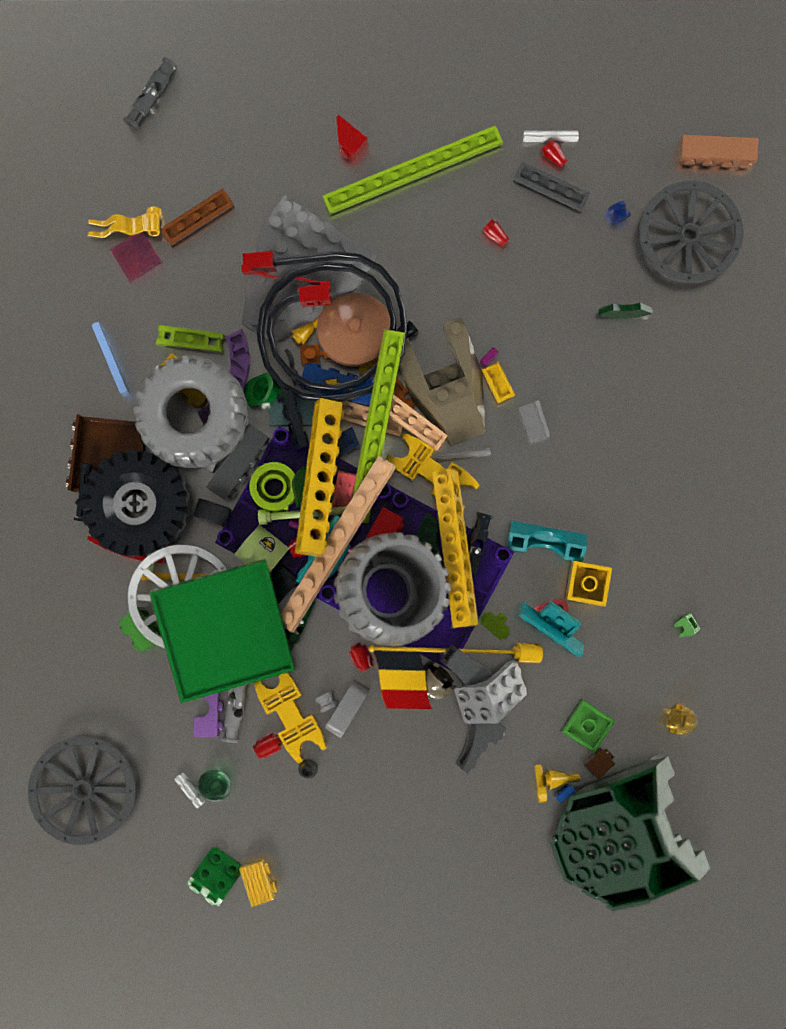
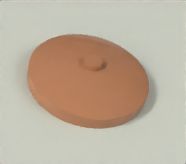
(353, 329)

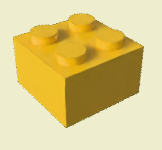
(588, 583)

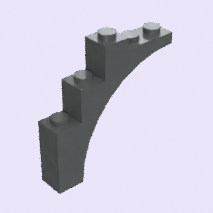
(479, 735)

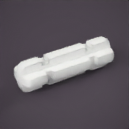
(189, 790)

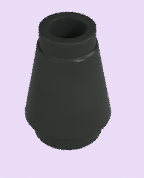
(311, 766)

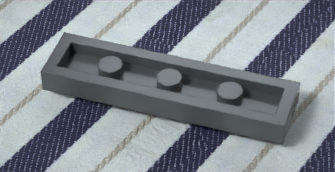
(551, 186)

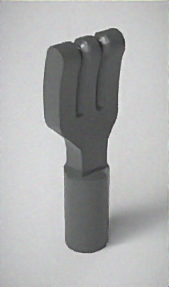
(292, 365)

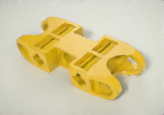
(425, 465)
(290, 715)

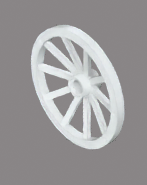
(143, 569)

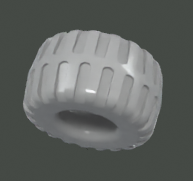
(226, 418)
(423, 581)

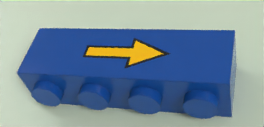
(332, 376)

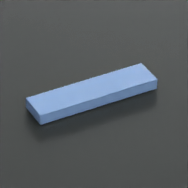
(111, 359)

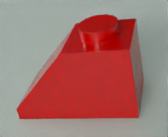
(350, 139)
(386, 523)

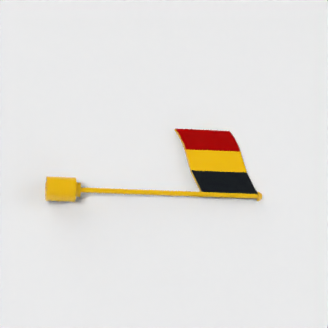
(404, 677)

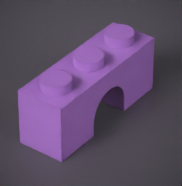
(210, 724)

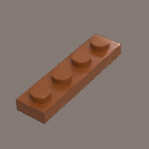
(197, 217)

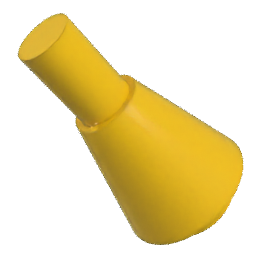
(302, 334)
(555, 779)

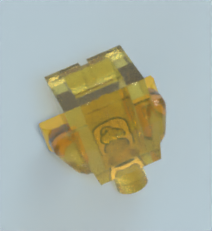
(682, 720)

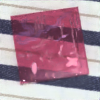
(136, 256)

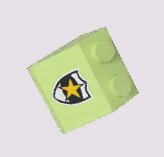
(261, 546)

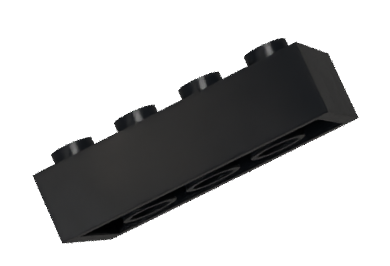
(283, 581)

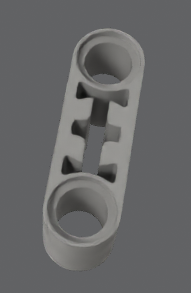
(347, 709)

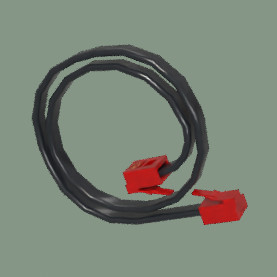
(310, 296)

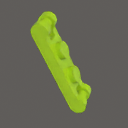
(190, 339)

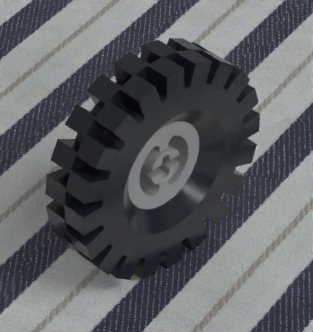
(106, 504)

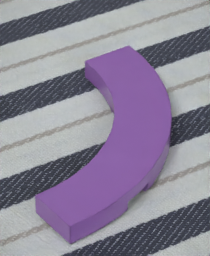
(239, 365)

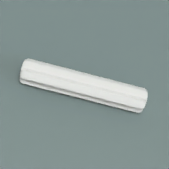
(555, 135)

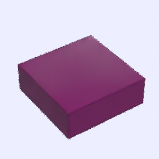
(489, 357)

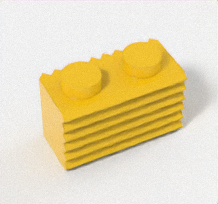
(257, 882)

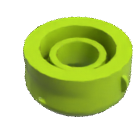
(258, 482)

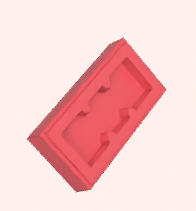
(343, 489)

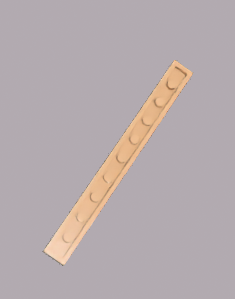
(336, 543)

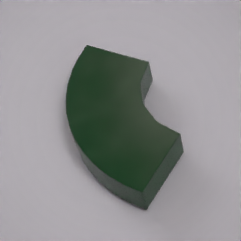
(625, 311)
(428, 532)

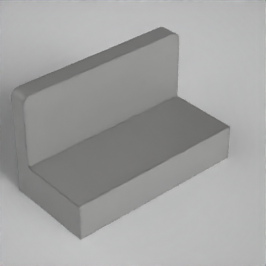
(534, 422)

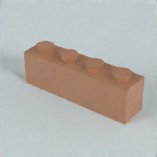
(718, 151)

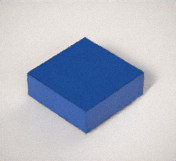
(564, 793)

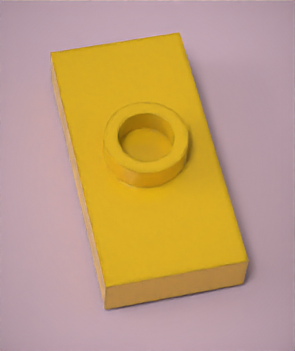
(498, 382)

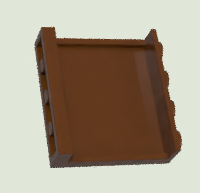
(98, 440)

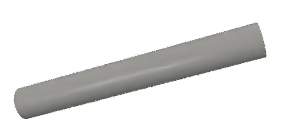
(462, 455)

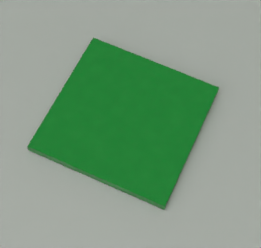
(222, 630)

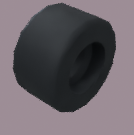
(212, 512)

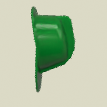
(261, 390)

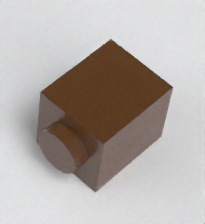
(599, 762)

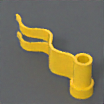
(131, 226)

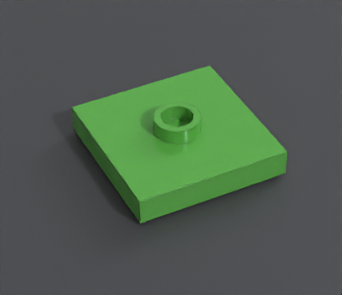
(588, 726)

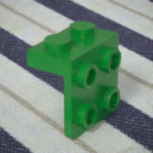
(215, 876)

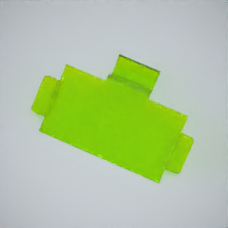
(495, 624)

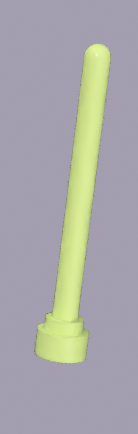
(266, 516)

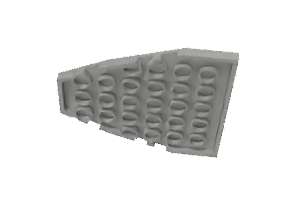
(293, 232)

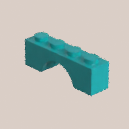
(568, 544)

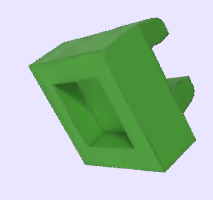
(689, 624)

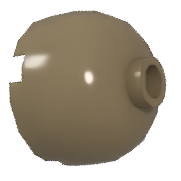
(438, 681)

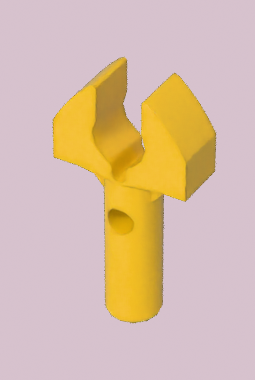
(541, 789)

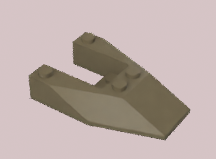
(451, 395)

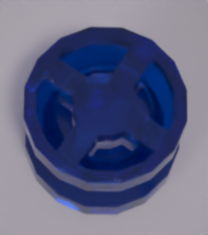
(619, 212)

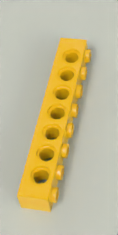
(305, 543)
(455, 548)

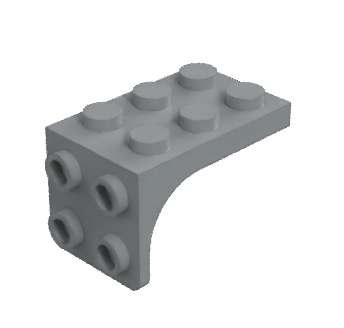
(492, 698)

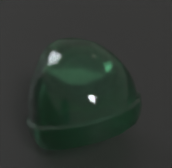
(214, 785)

